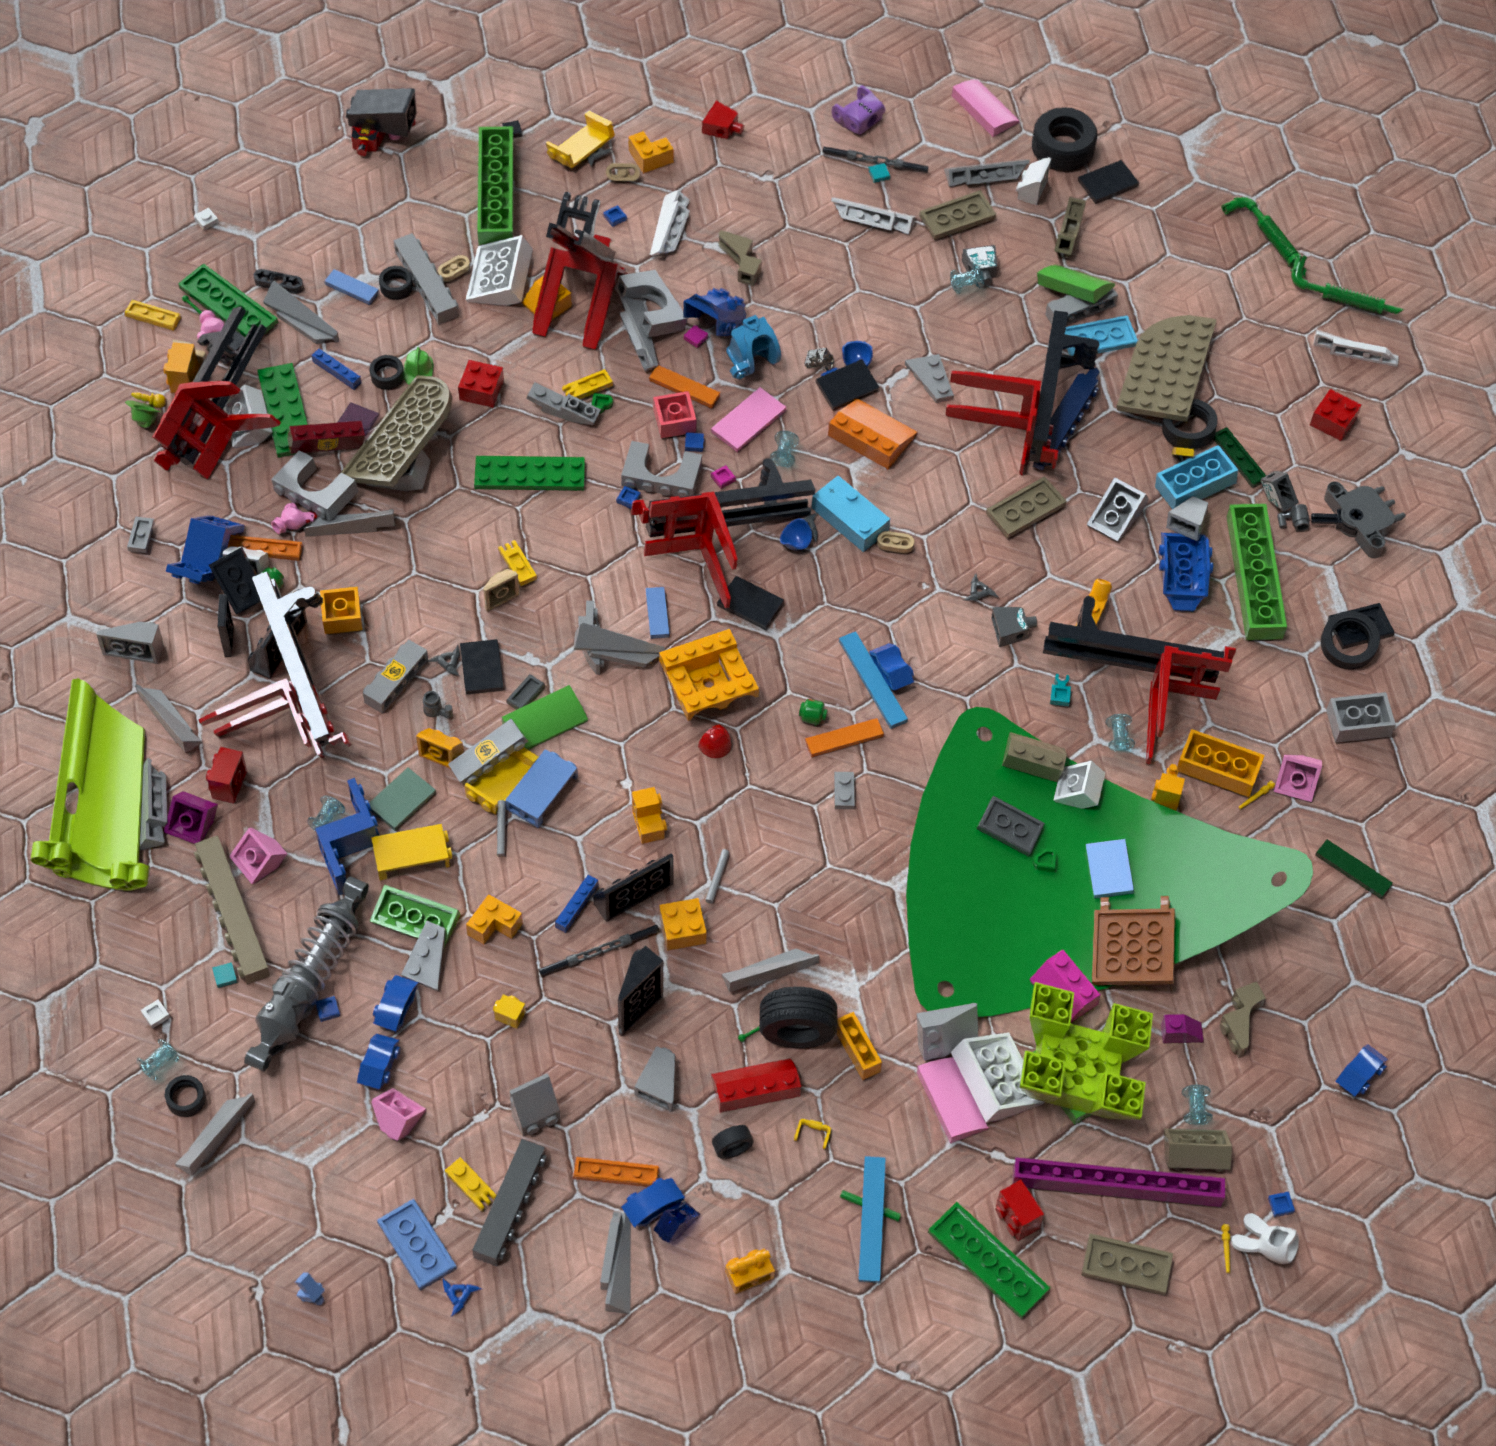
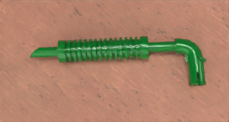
(1268, 227)
(1340, 294)

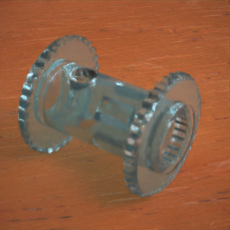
(967, 278)
(783, 455)
(1120, 732)
(327, 813)
(157, 1059)
(1197, 1110)

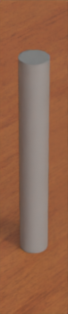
(501, 829)
(717, 876)

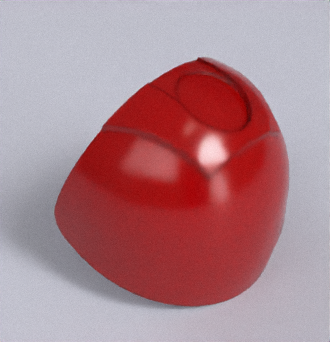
(715, 742)

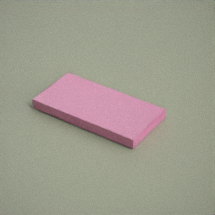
(748, 419)

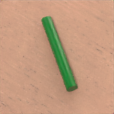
(858, 1201)

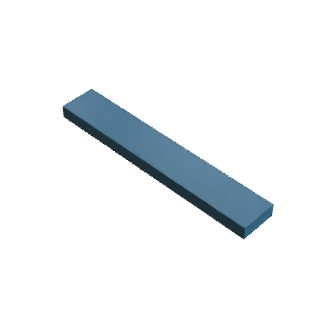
(873, 680)
(872, 1219)

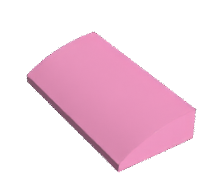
(984, 107)
(951, 1099)

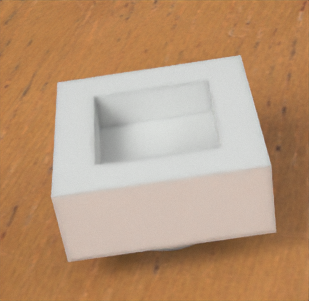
(206, 219)
(155, 1013)

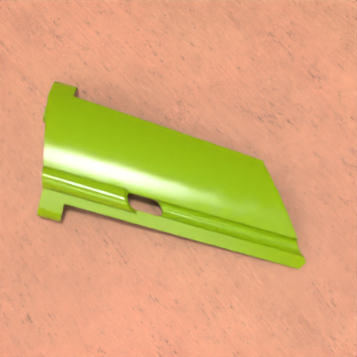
(105, 761)

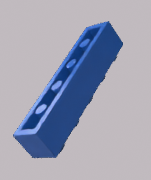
(336, 369)
(576, 903)

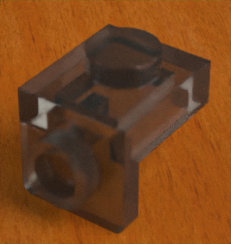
(819, 358)

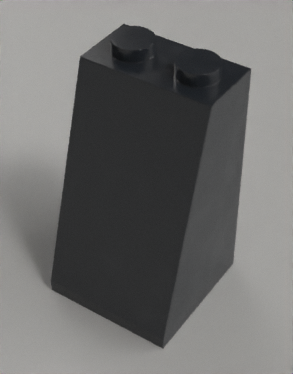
(383, 110)

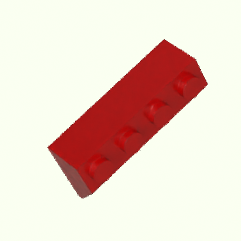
(756, 1085)

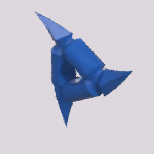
(458, 1302)

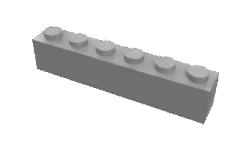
(426, 278)

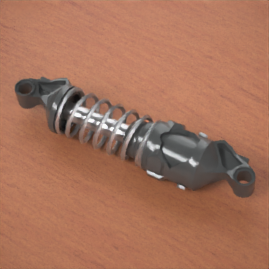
(297, 989)

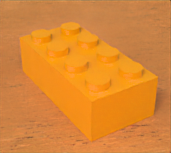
(1220, 763)

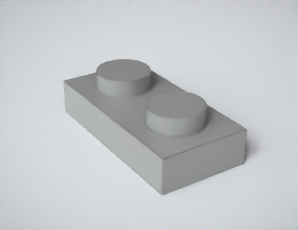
(140, 534)
(844, 790)

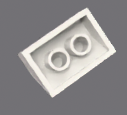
(247, 402)

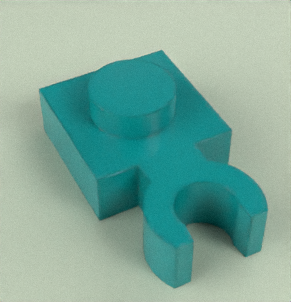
(1060, 692)

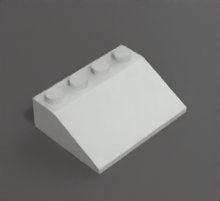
(500, 272)
(993, 1075)

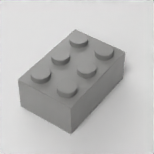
(1360, 717)

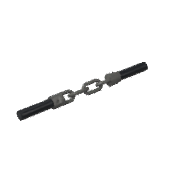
(897, 163)
(573, 960)

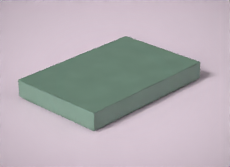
(401, 798)

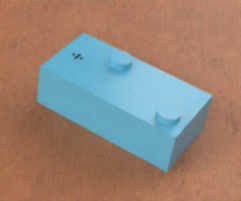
(1196, 477)
(850, 513)

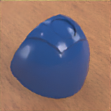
(856, 351)
(796, 535)

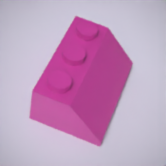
(1064, 974)

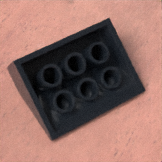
(267, 654)
(635, 887)
(640, 988)

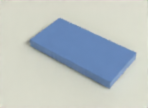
(416, 1244)

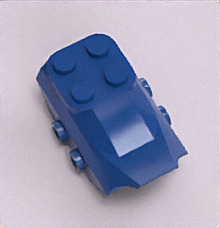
(719, 304)
(1185, 569)

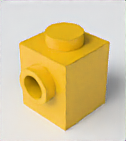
(509, 1010)

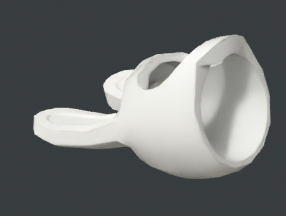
(1275, 1242)

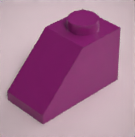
(1181, 1029)

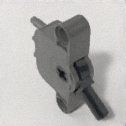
(1360, 515)

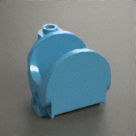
(751, 340)

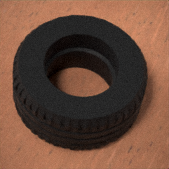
(1069, 123)
(798, 1017)

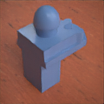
(309, 1289)

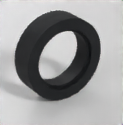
(1192, 440)
(1356, 619)

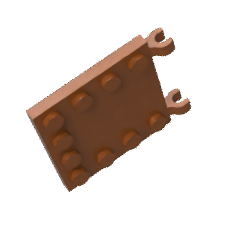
(1133, 945)

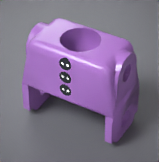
(861, 113)

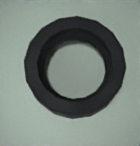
(398, 292)
(386, 361)
(182, 1081)
(732, 1141)

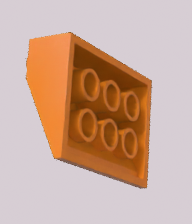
(871, 433)

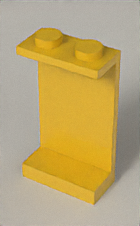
(584, 142)
(501, 780)
(411, 849)

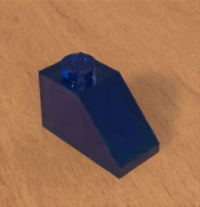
(675, 1221)

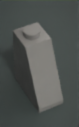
(1188, 518)
(657, 1079)

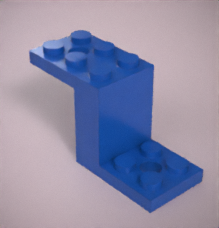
(204, 545)
(347, 835)

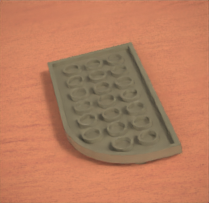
(1167, 367)
(401, 433)

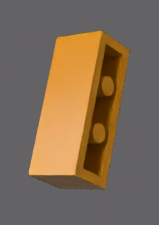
(858, 1046)

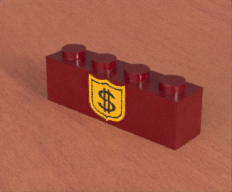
(326, 437)

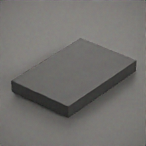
(1010, 826)

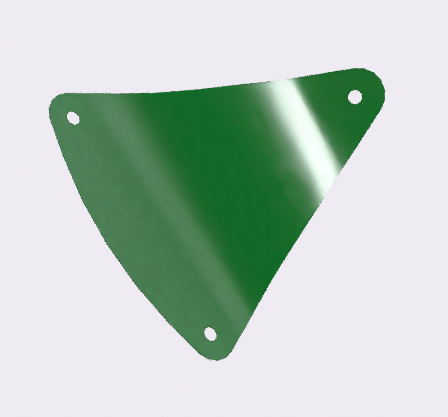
(994, 919)

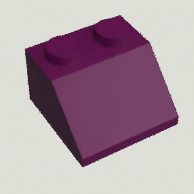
(190, 817)

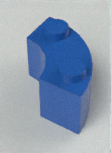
(892, 666)
(396, 1000)
(378, 1061)
(1362, 1070)
(652, 1201)

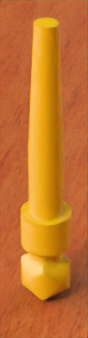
(1263, 790)
(1226, 1238)

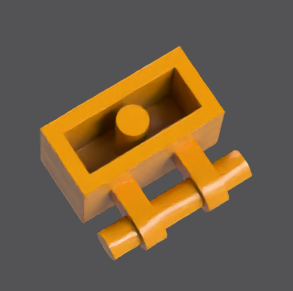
(1168, 789)
(749, 1270)

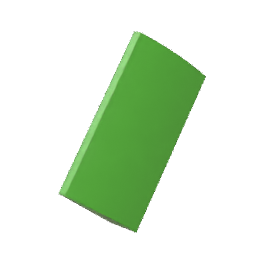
(1074, 283)
(548, 716)
(409, 913)

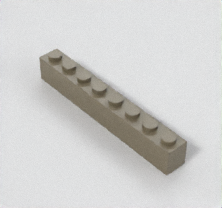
(232, 910)

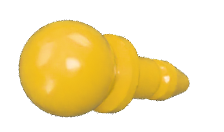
(157, 400)

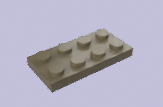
(957, 215)
(1026, 507)
(1127, 1264)

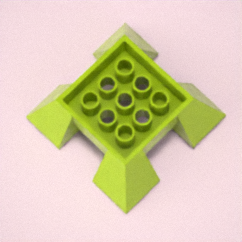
(1083, 1065)

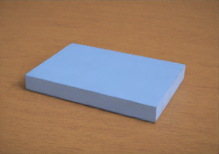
(1109, 868)

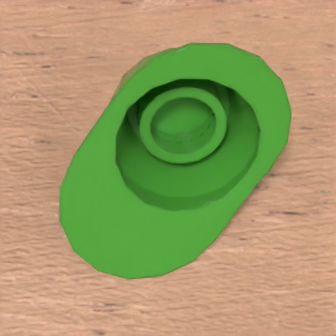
(417, 363)
(142, 413)

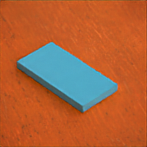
(1111, 333)

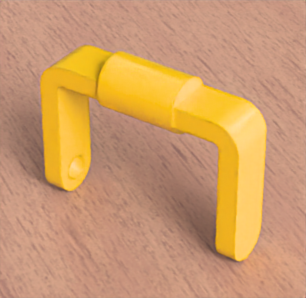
(815, 1125)

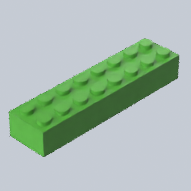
(495, 184)
(1256, 572)

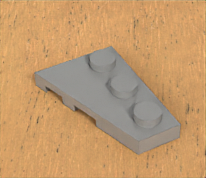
(932, 376)
(426, 957)

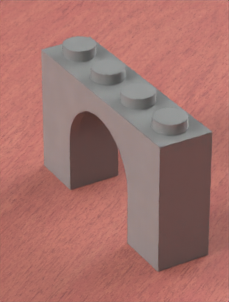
(650, 286)
(679, 484)
(324, 503)

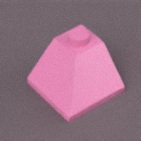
(1298, 776)
(257, 855)
(396, 1113)

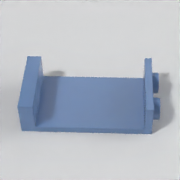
(540, 787)

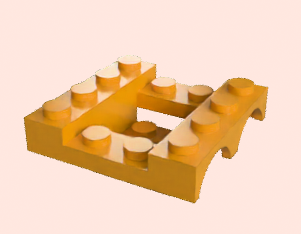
(697, 663)

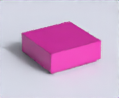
(695, 336)
(723, 477)

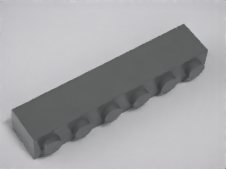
(509, 1203)

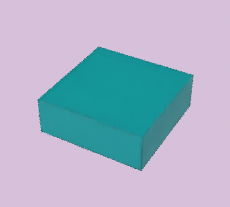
(879, 173)
(224, 975)

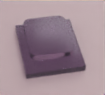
(358, 413)

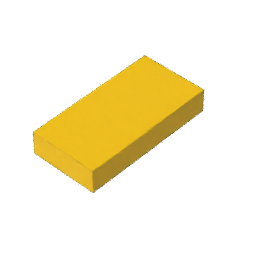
(1183, 452)

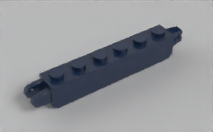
(1071, 411)

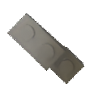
(739, 250)
(1236, 1023)

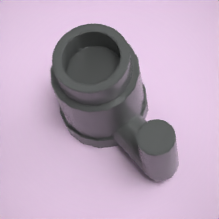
(1299, 517)
(432, 706)

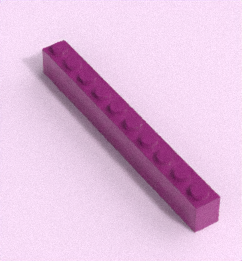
(1119, 1182)

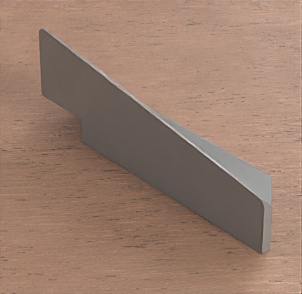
(985, 172)
(152, 807)
(769, 969)
(214, 1134)
(616, 1265)

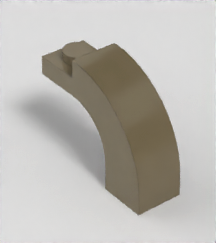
(1071, 226)

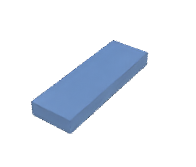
(351, 287)
(657, 612)

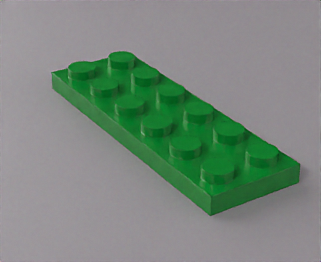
(221, 297)
(283, 402)
(529, 473)
(989, 1260)

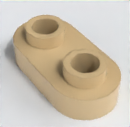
(623, 174)
(452, 269)
(895, 542)

